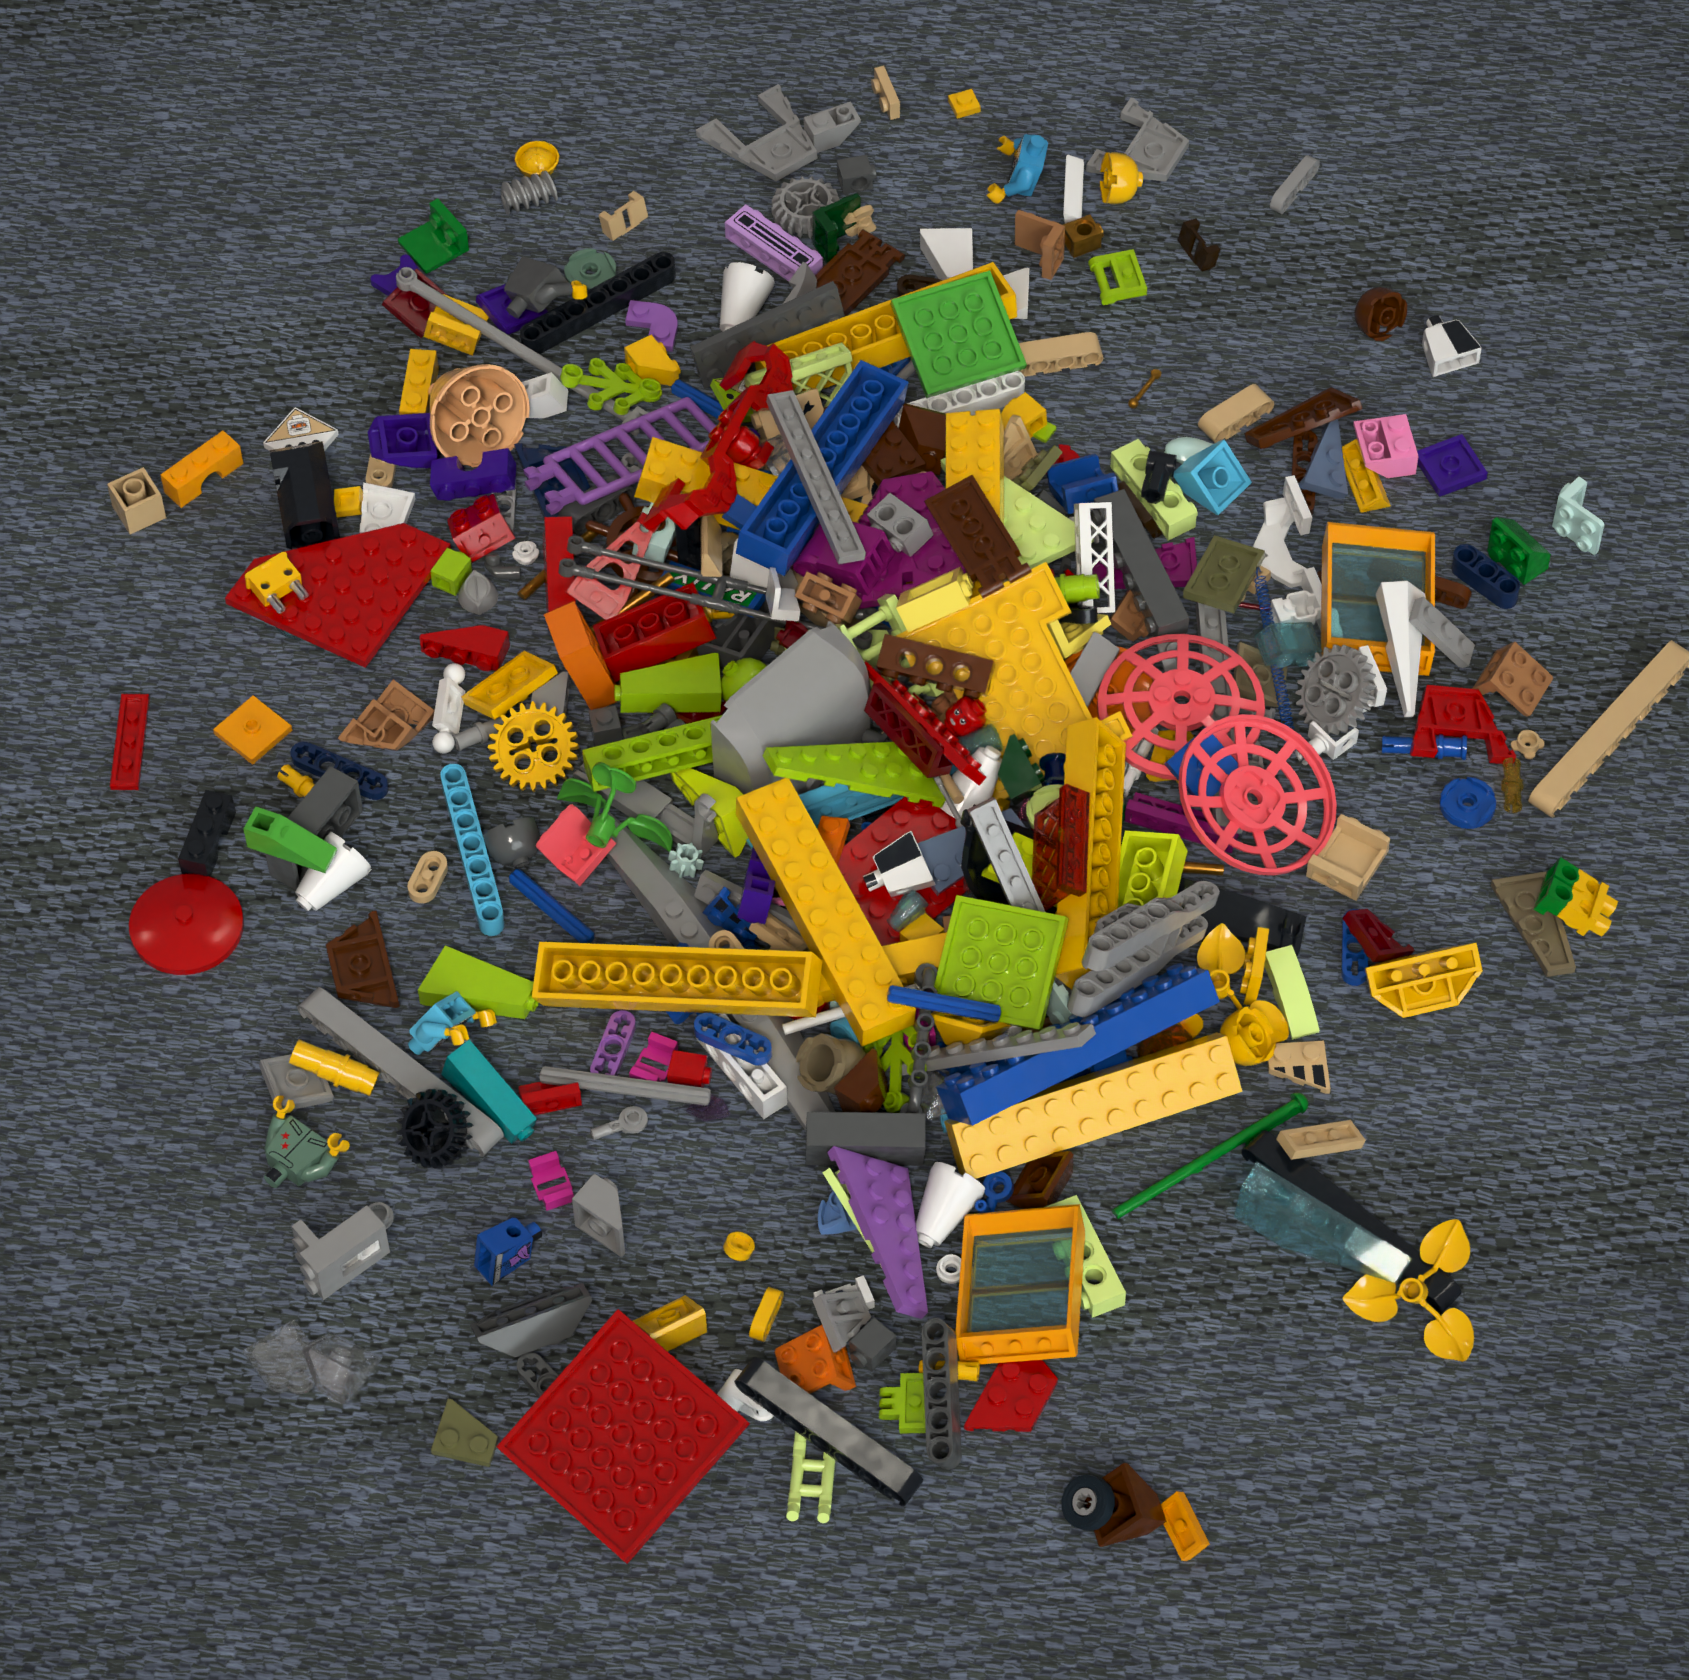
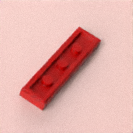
(129, 742)

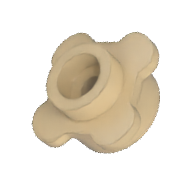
(1530, 737)

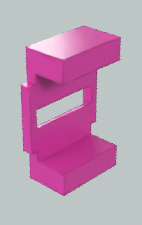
(658, 1050)
(545, 1169)

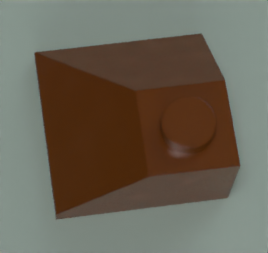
(926, 433)
(864, 1086)
(1135, 1509)

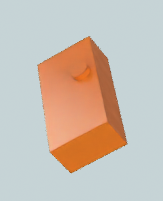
(581, 655)

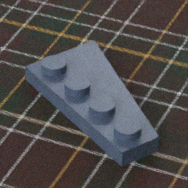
(945, 852)

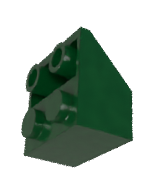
(1017, 773)

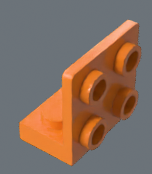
(813, 1364)

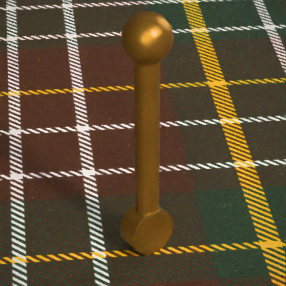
(1155, 374)

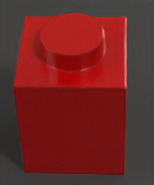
(689, 1069)

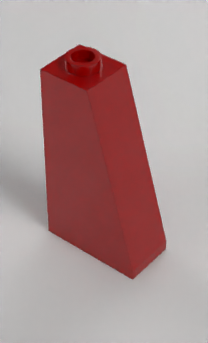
(555, 541)

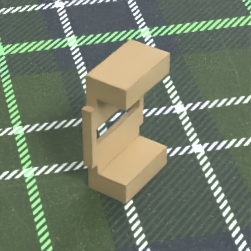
(615, 226)

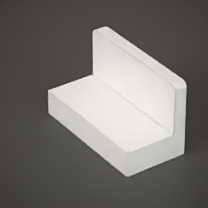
(781, 601)

